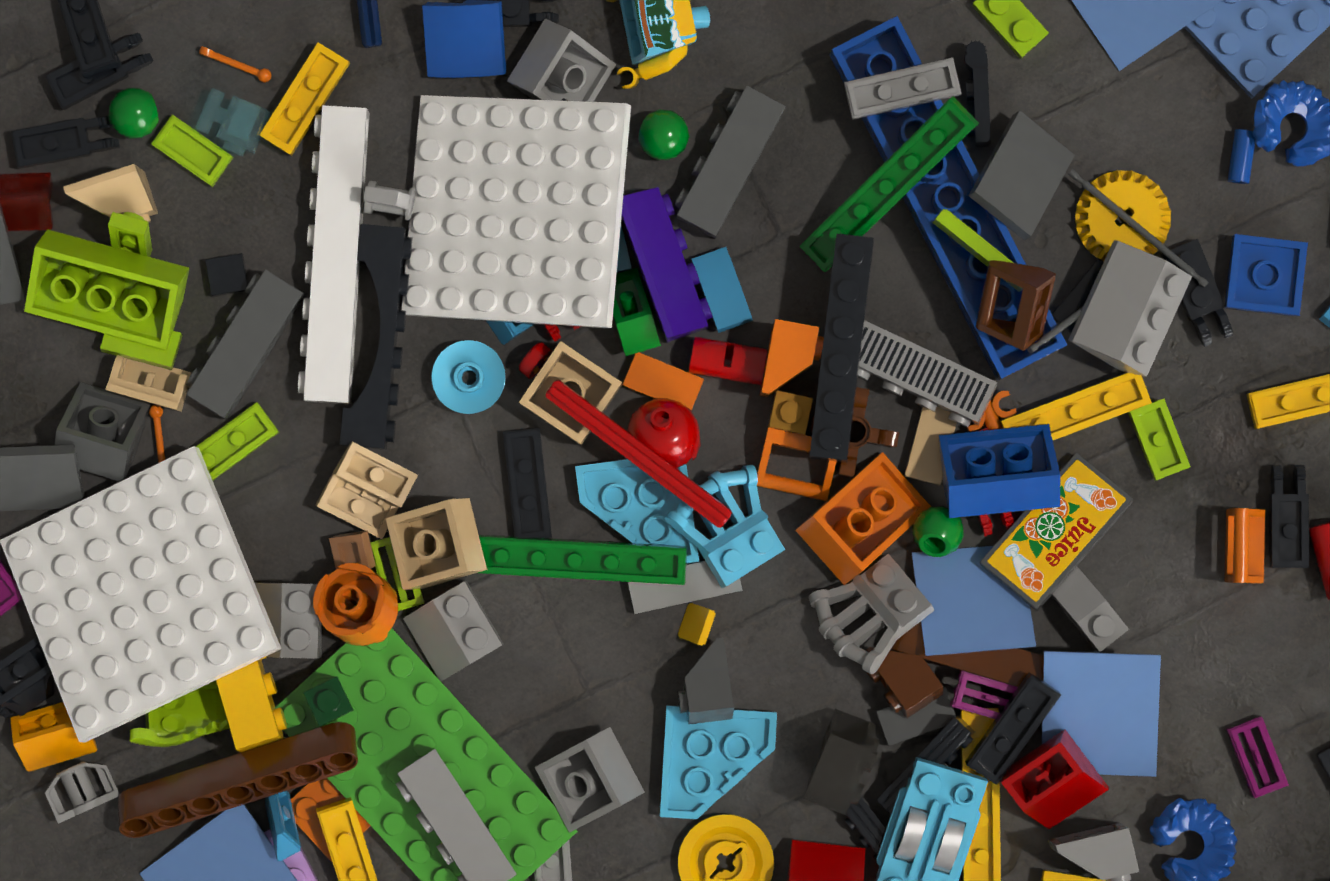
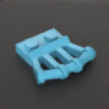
(745, 543)

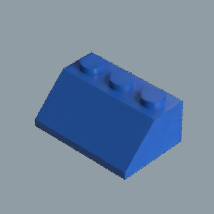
(999, 471)

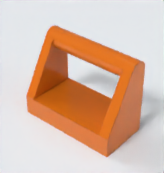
(788, 485)
(1244, 545)

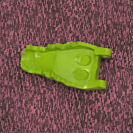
(183, 719)

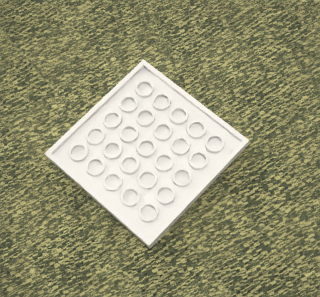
(517, 210)
(139, 594)

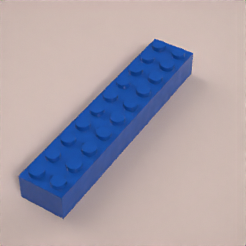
(943, 187)

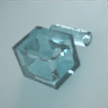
(239, 123)

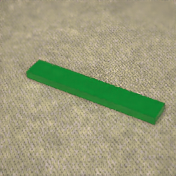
(891, 180)
(584, 559)

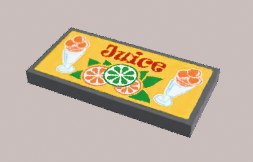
(1051, 542)

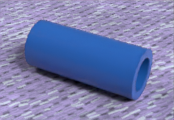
(1241, 157)

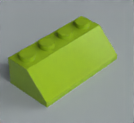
(105, 289)

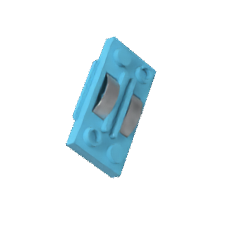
(931, 824)

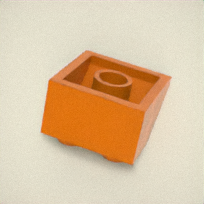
(789, 353)

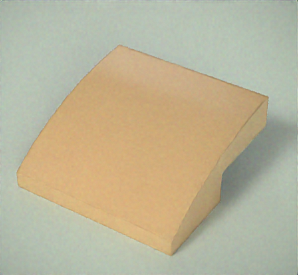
(366, 489)

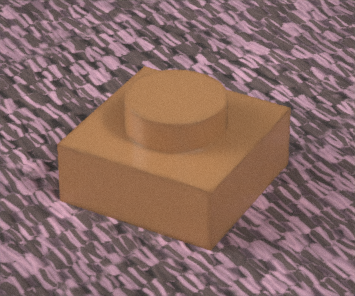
(352, 548)

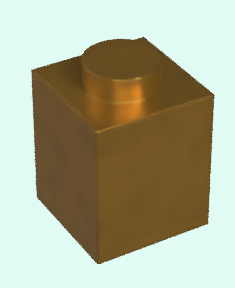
(790, 412)

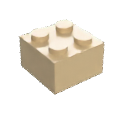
(578, 374)
(436, 543)

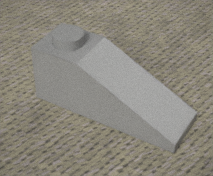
(1089, 611)

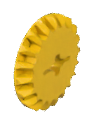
(1128, 191)
(725, 835)

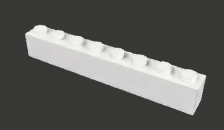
(335, 245)

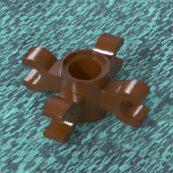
(871, 435)

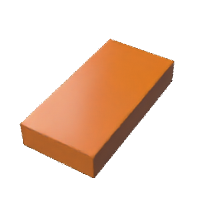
(662, 380)

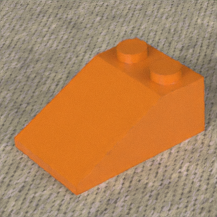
(863, 519)

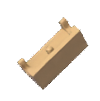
(149, 383)

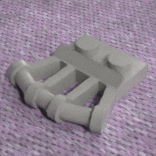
(888, 594)

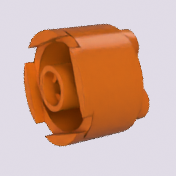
(374, 601)

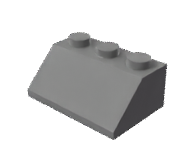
(1130, 308)

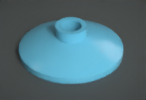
(465, 357)

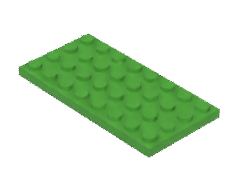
(399, 719)

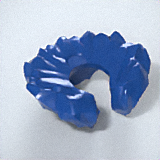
(1310, 105)
(1215, 831)

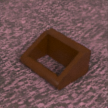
(1033, 306)

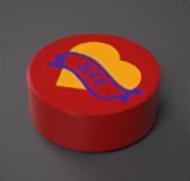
(535, 360)

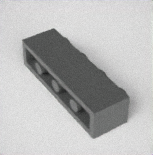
(730, 161)
(245, 345)

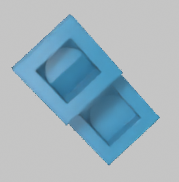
(722, 289)

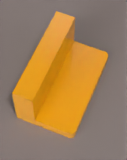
(47, 737)

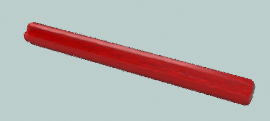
(638, 453)

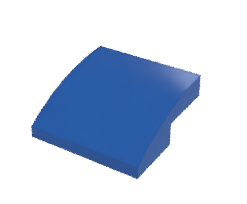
(464, 39)

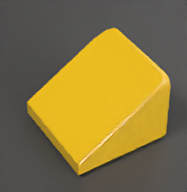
(696, 624)

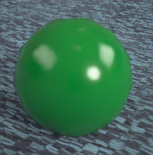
(133, 113)
(663, 134)
(936, 532)

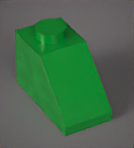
(633, 314)

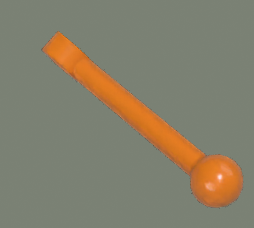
(264, 75)
(156, 412)

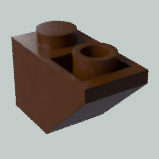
(908, 682)

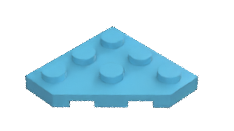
(632, 503)
(710, 758)

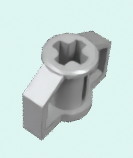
(388, 200)
(92, 799)

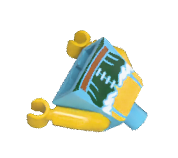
(659, 34)

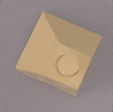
(117, 192)

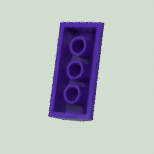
(663, 265)

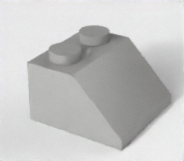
(560, 66)
(293, 619)
(453, 631)
(589, 779)
(1101, 851)

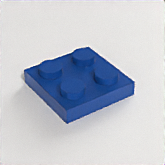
(1266, 275)

